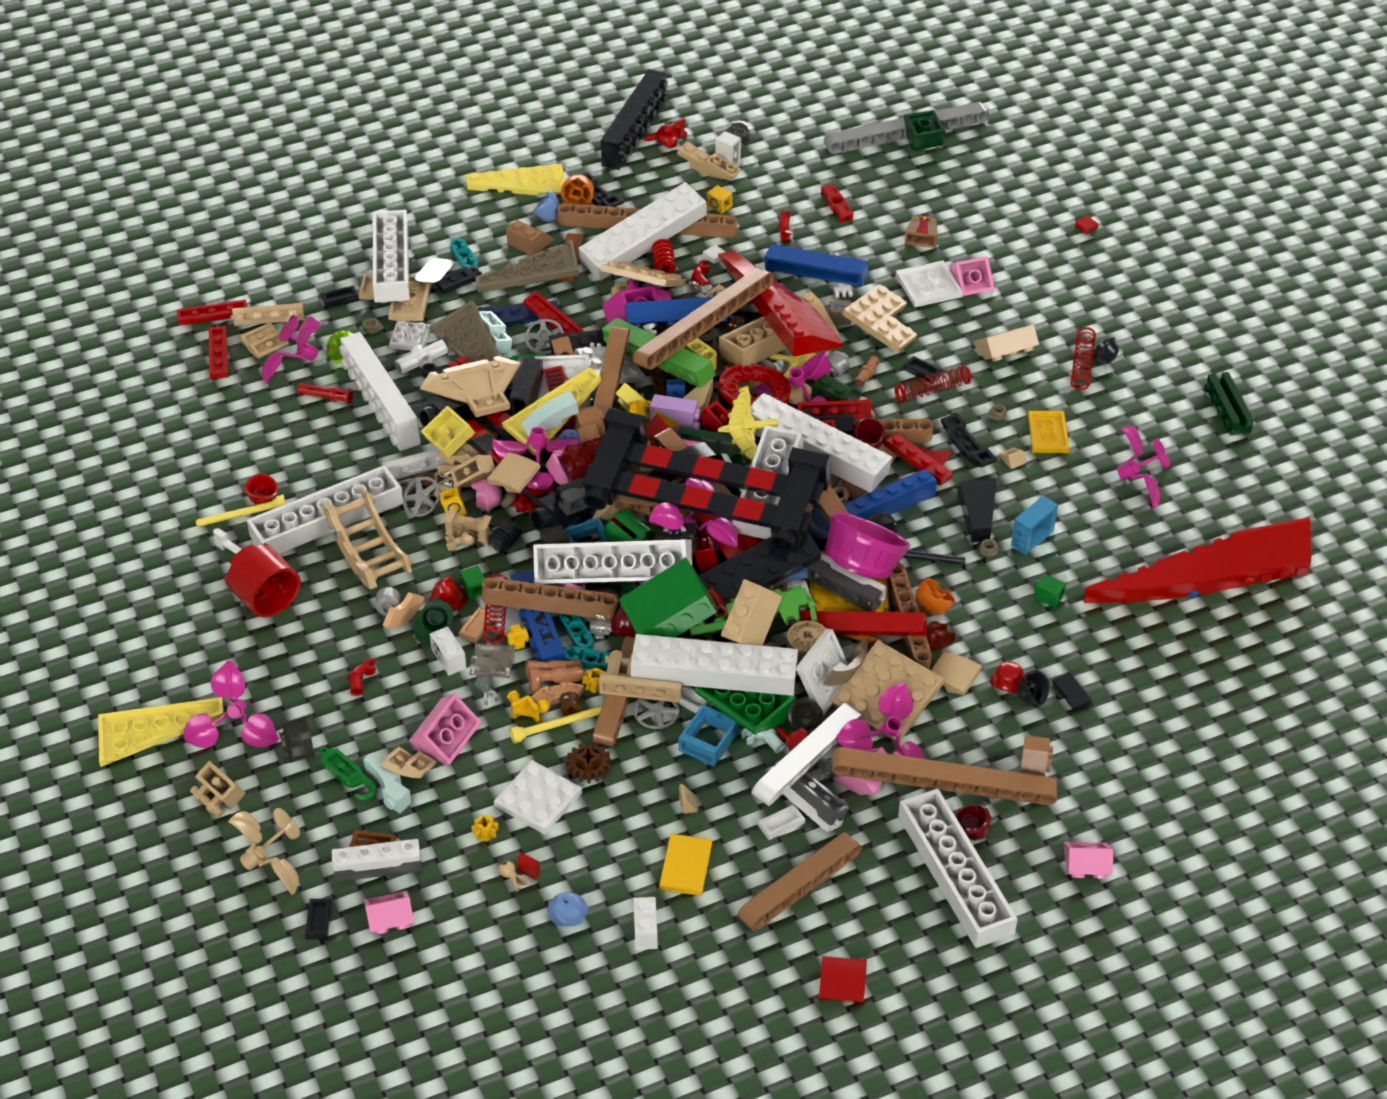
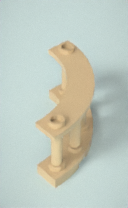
(352, 552)

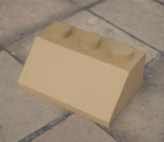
(1007, 343)
(751, 614)

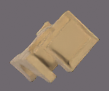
(458, 524)

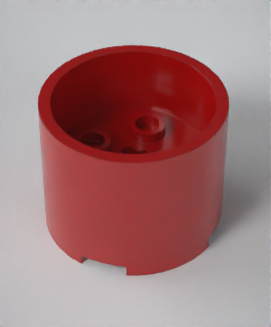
(262, 580)

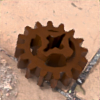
(598, 764)

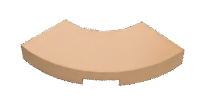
(404, 612)
(554, 692)

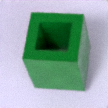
(472, 582)
(1049, 590)

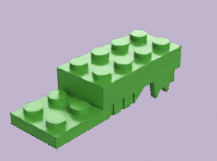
(789, 608)

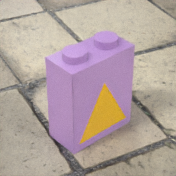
(676, 412)

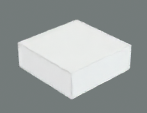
(712, 254)

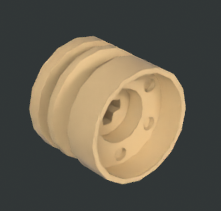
(803, 636)

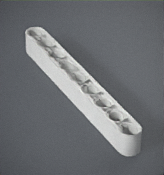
(803, 756)

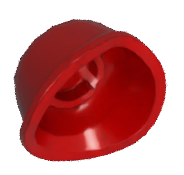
(261, 488)
(1007, 676)

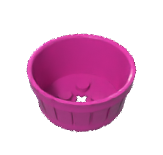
(864, 546)

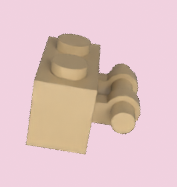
(220, 785)

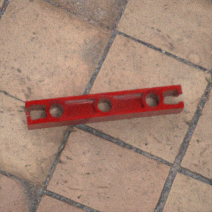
(871, 622)

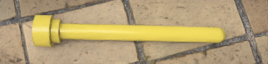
(277, 502)
(519, 733)

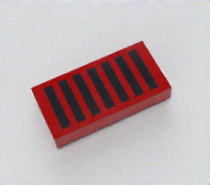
(554, 377)

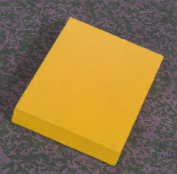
(1048, 432)
(686, 864)

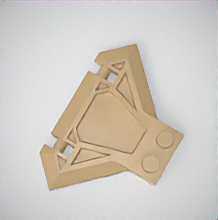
(475, 383)

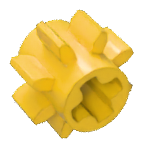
(517, 636)
(591, 679)
(485, 828)

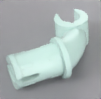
(767, 736)

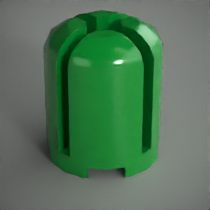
(632, 524)

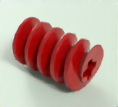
(663, 256)

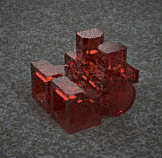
(580, 457)

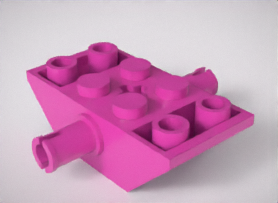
(614, 306)

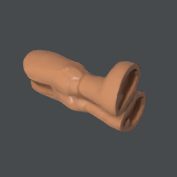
(553, 670)

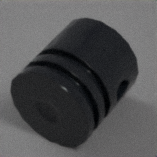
(504, 536)

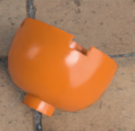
(577, 190)
(933, 598)

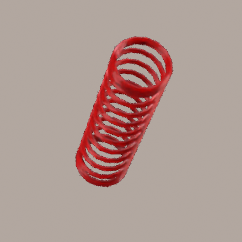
(1076, 357)
(903, 391)
(499, 629)

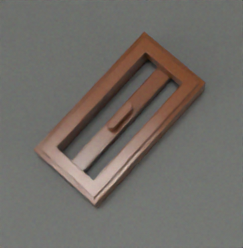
(372, 838)

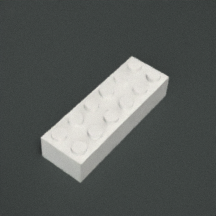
(773, 456)

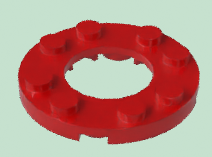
(736, 374)

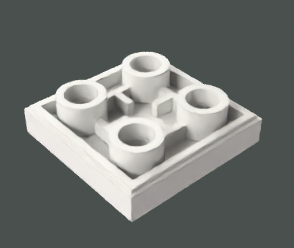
(409, 334)

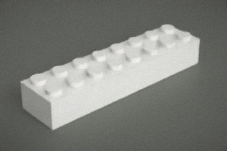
(640, 230)
(390, 256)
(379, 391)
(848, 456)
(305, 520)
(607, 560)
(715, 664)
(957, 868)

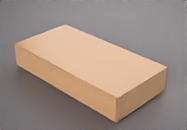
(474, 626)

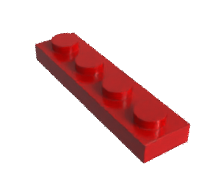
(545, 310)
(208, 312)
(218, 352)
(917, 458)

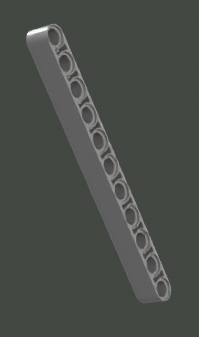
(895, 129)

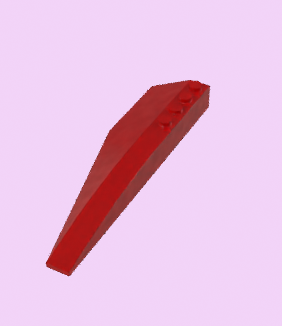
(789, 316)
(1230, 563)

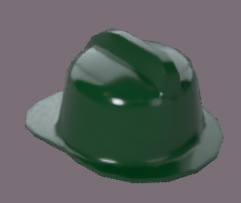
(433, 617)

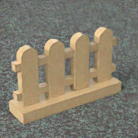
(267, 314)
(622, 684)

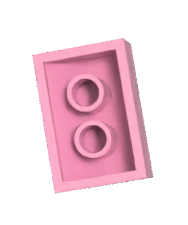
(445, 730)

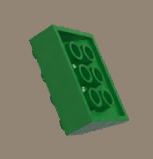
(669, 602)
(750, 709)

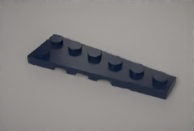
(514, 313)

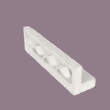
(415, 464)

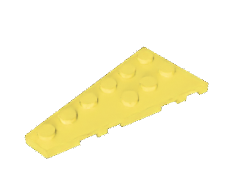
(520, 180)
(580, 387)
(139, 729)

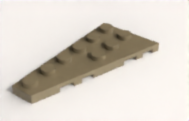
(532, 269)
(466, 334)

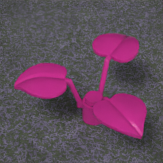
(305, 350)
(811, 369)
(537, 440)
(1131, 468)
(668, 516)
(229, 682)
(893, 702)

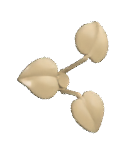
(256, 855)

